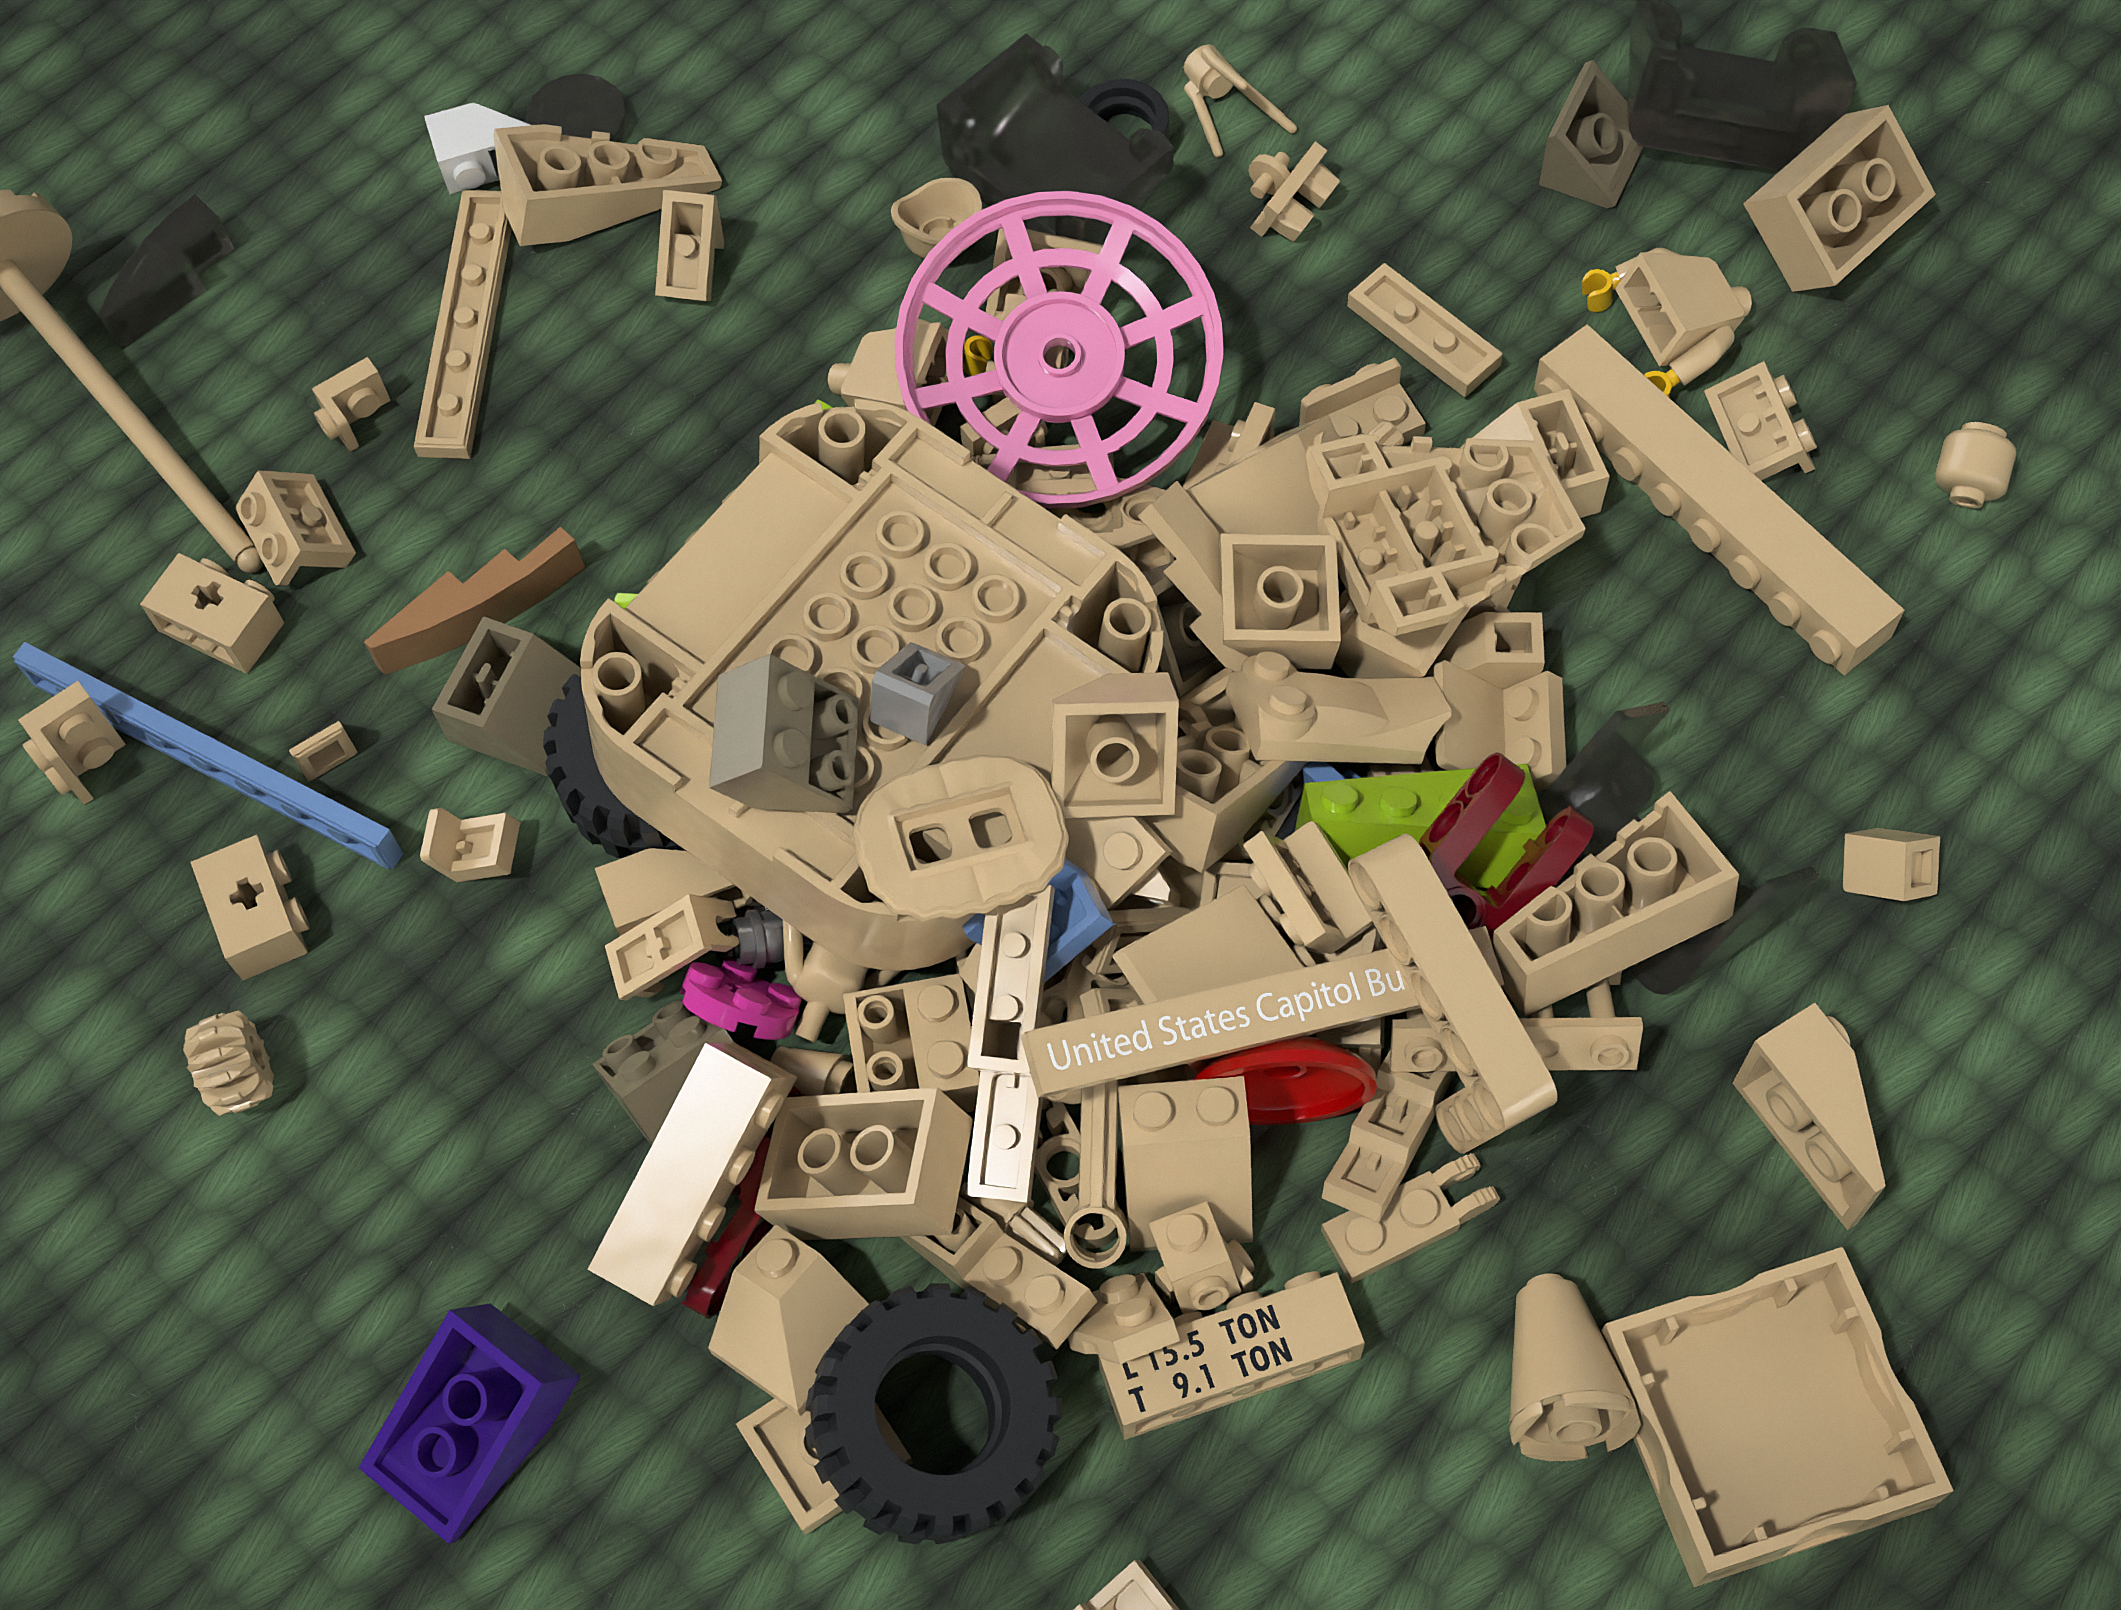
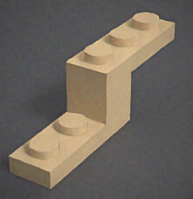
(1005, 1008)

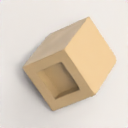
(1891, 864)

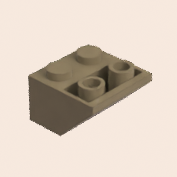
(503, 694)
(783, 739)
(653, 1064)

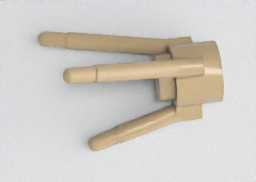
(1214, 77)

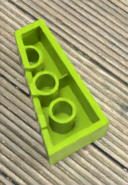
(1374, 810)

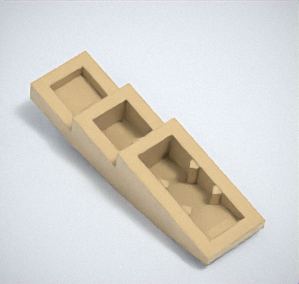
(1196, 571)
(1385, 1139)

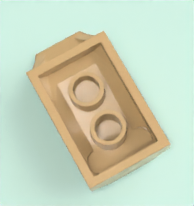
(1334, 717)

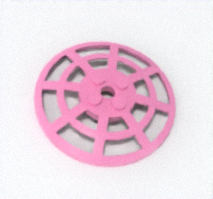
(1067, 321)

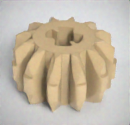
(228, 1063)

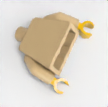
(1678, 307)
(874, 373)

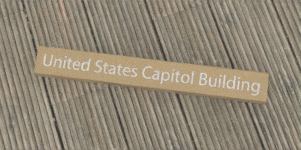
(1222, 1020)

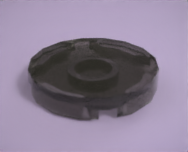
(580, 106)

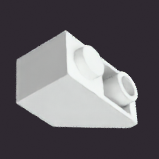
(466, 144)

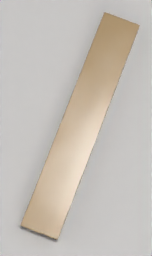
(464, 328)

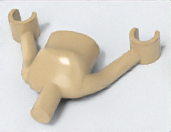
(823, 981)

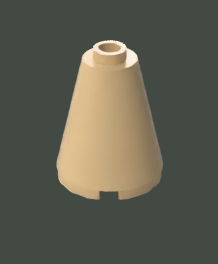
(1564, 1377)

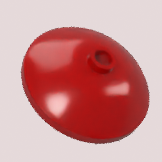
(1297, 1080)

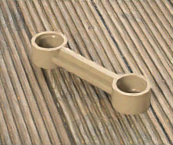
(1098, 1172)

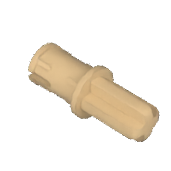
(1023, 1225)

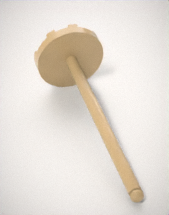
(32, 256)

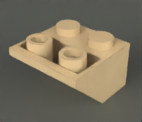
(1564, 440)
(913, 1038)

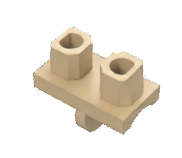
(1273, 177)

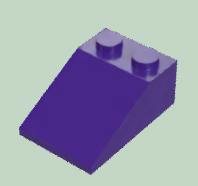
(467, 1418)

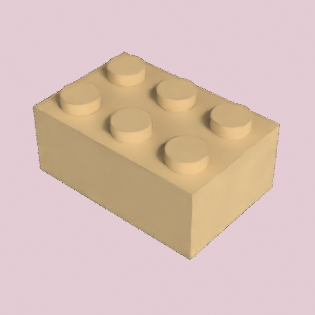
(1840, 199)
(865, 1165)

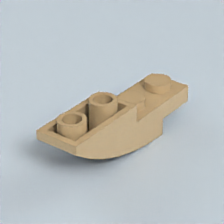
(1008, 1272)

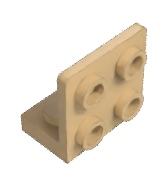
(1517, 722)

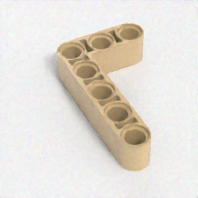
(1456, 993)

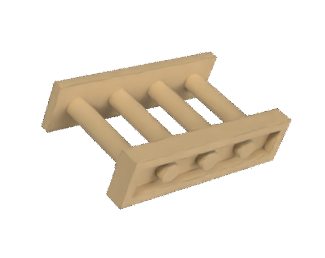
(1562, 1043)

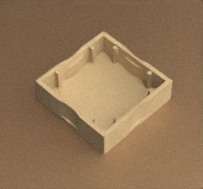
(1773, 1417)

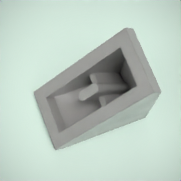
(913, 691)

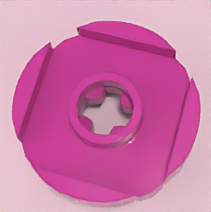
(736, 995)

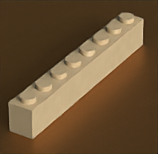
(1721, 503)

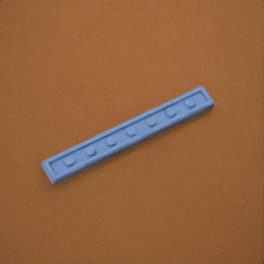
(217, 760)

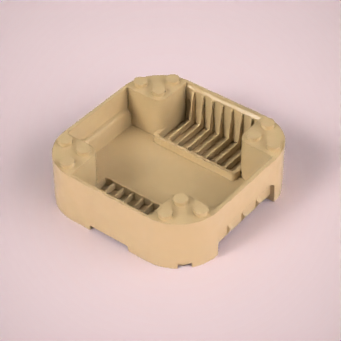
(835, 560)

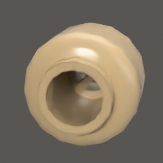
(1975, 464)

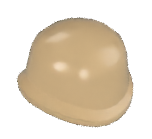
(933, 211)

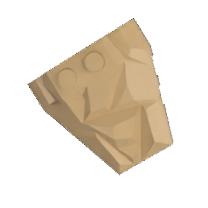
(1436, 525)

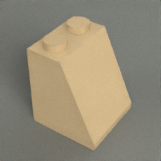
(1211, 948)
(1184, 1149)

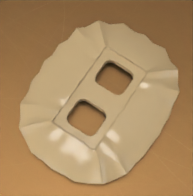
(948, 798)

